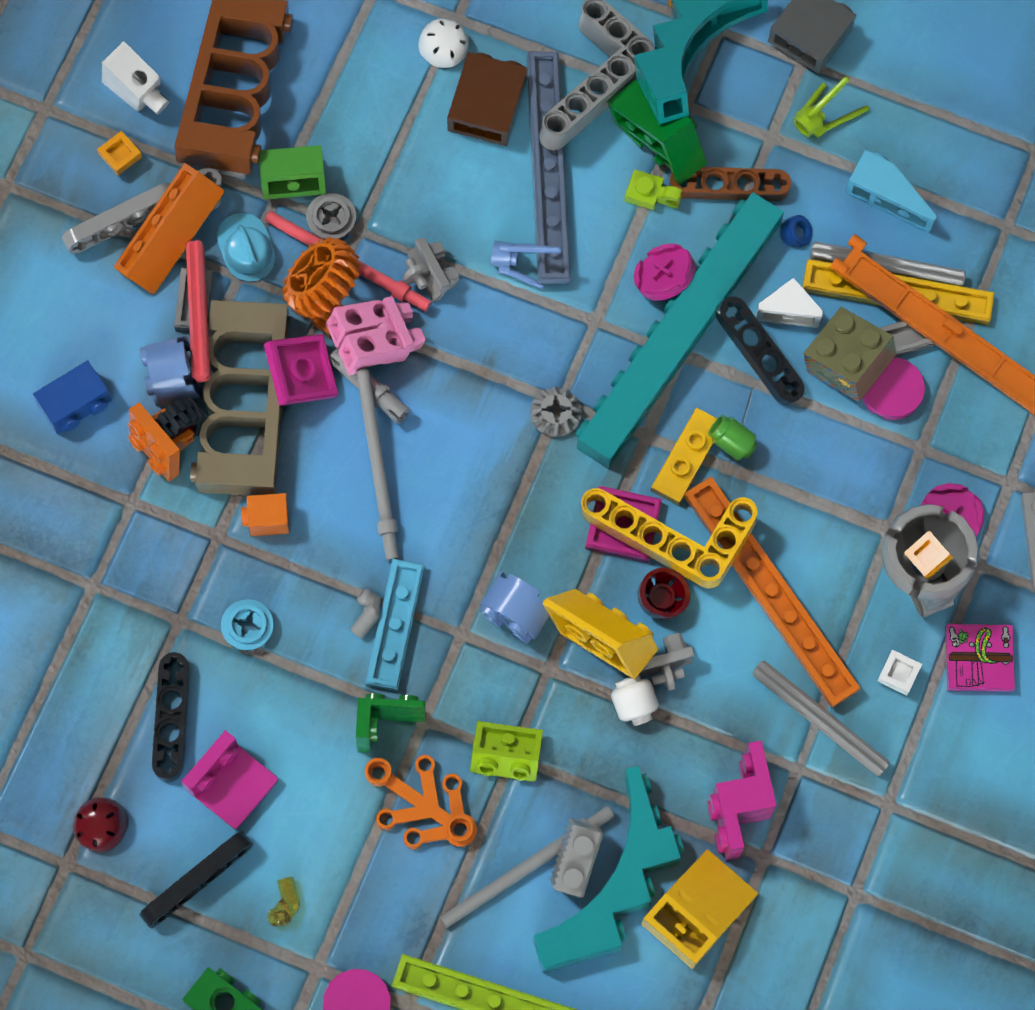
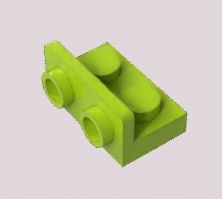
(506, 751)

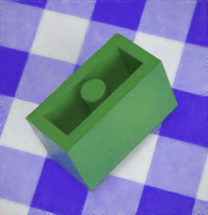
(292, 172)

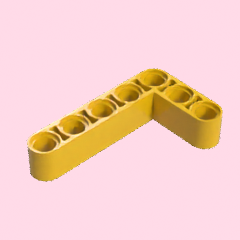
(671, 539)

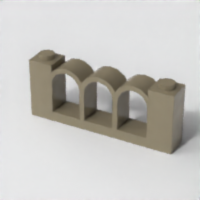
(229, 472)

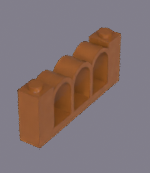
(220, 145)

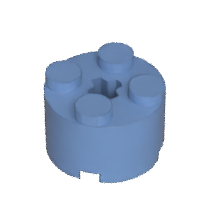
(169, 371)
(515, 605)

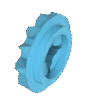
(240, 612)

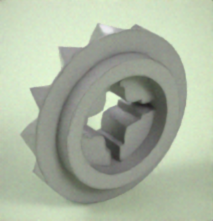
(331, 204)
(545, 421)

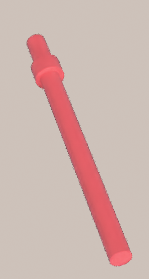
(399, 290)

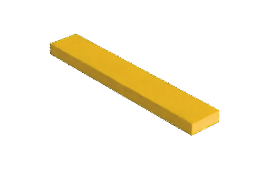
(958, 301)

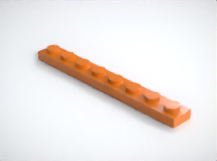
(777, 600)

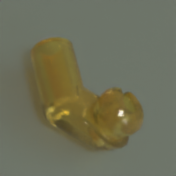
(288, 904)

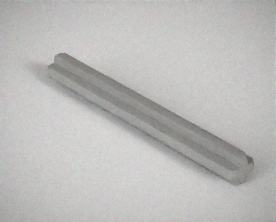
(898, 266)
(821, 718)

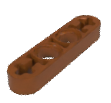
(730, 190)

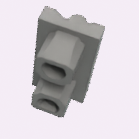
(426, 271)
(676, 655)

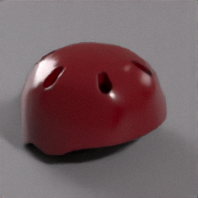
(662, 596)
(97, 824)

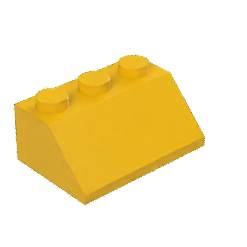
(602, 631)

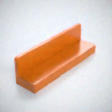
(169, 228)

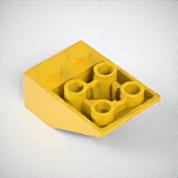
(699, 908)

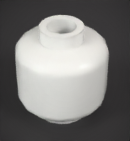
(634, 700)

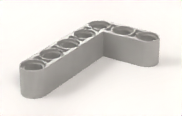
(602, 80)

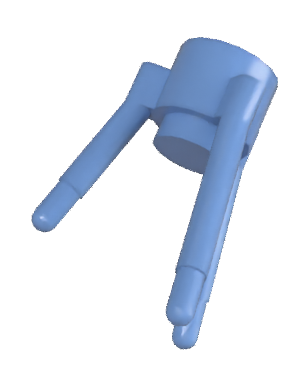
(507, 255)

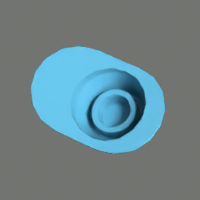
(246, 247)

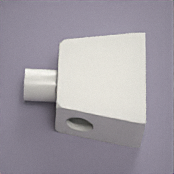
(133, 79)

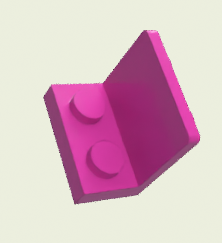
(229, 781)

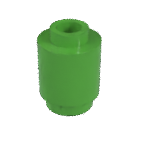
(733, 437)

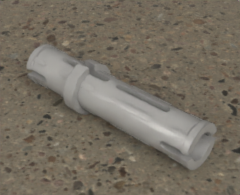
(382, 393)

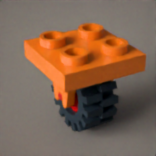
(165, 433)

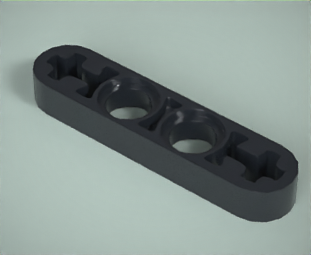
(755, 353)
(170, 717)
(196, 879)

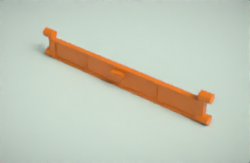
(936, 325)

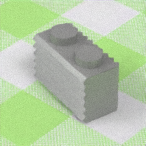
(576, 857)

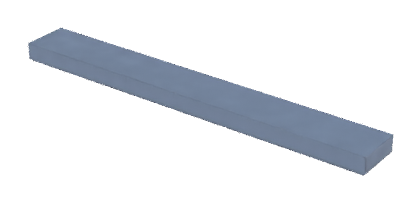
(547, 171)

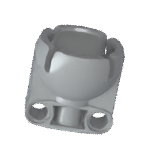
(953, 533)

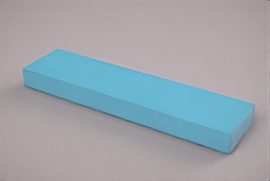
(395, 625)

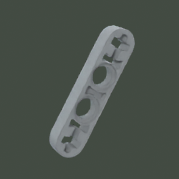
(112, 221)

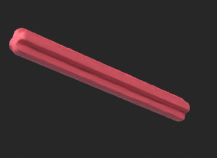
(198, 311)

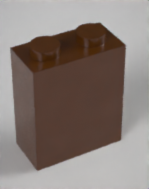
(487, 98)

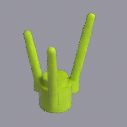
(811, 117)

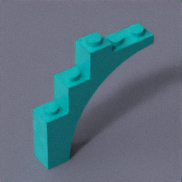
(677, 43)
(594, 929)

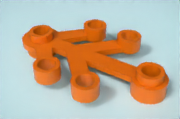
(424, 806)

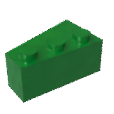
(671, 142)

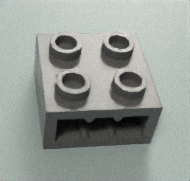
(812, 30)

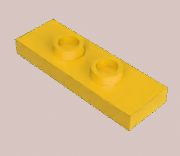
(685, 458)

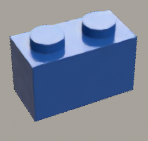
(73, 398)

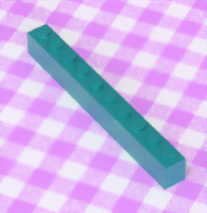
(679, 330)

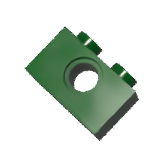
(214, 985)

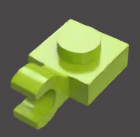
(648, 189)

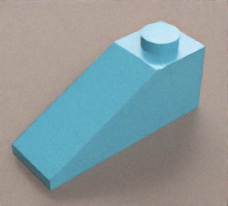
(886, 188)

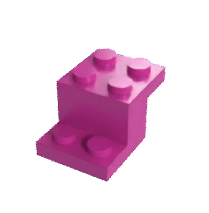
(741, 801)

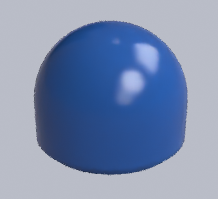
(788, 232)

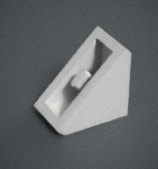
(790, 306)

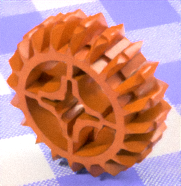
(321, 278)

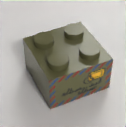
(850, 354)

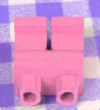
(373, 333)

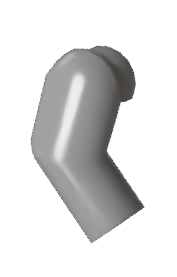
(370, 614)

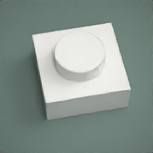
(899, 672)

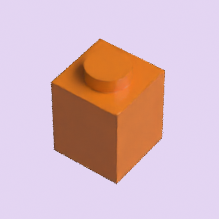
(266, 514)

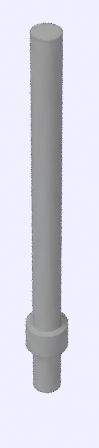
(387, 525)
(516, 873)

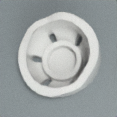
(446, 39)

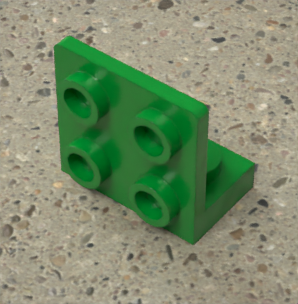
(376, 707)

